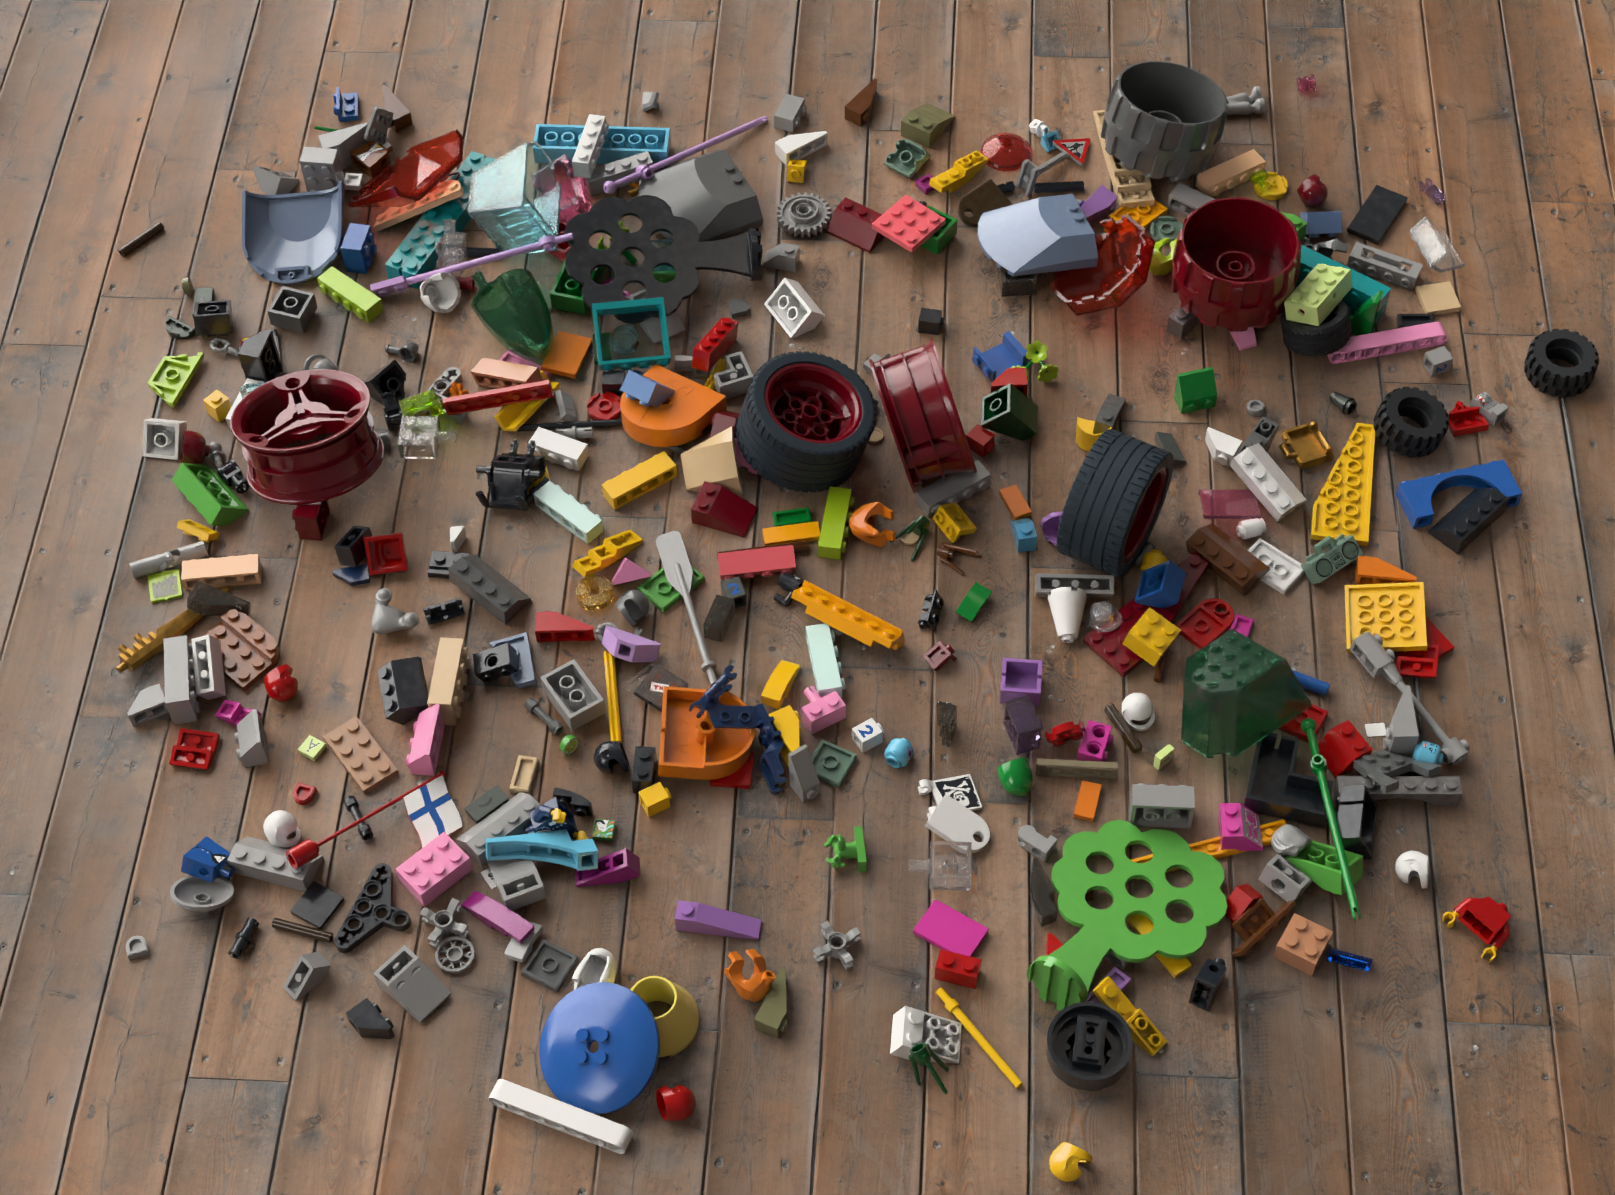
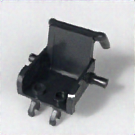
(511, 477)

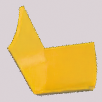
(1084, 434)

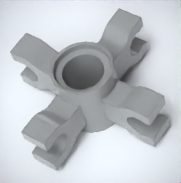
(444, 916)
(832, 937)

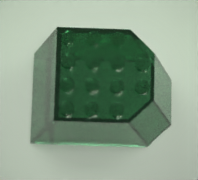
(1237, 695)

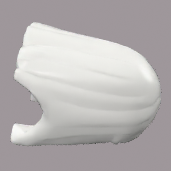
(596, 967)

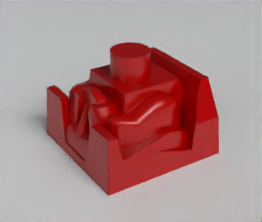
(386, 553)

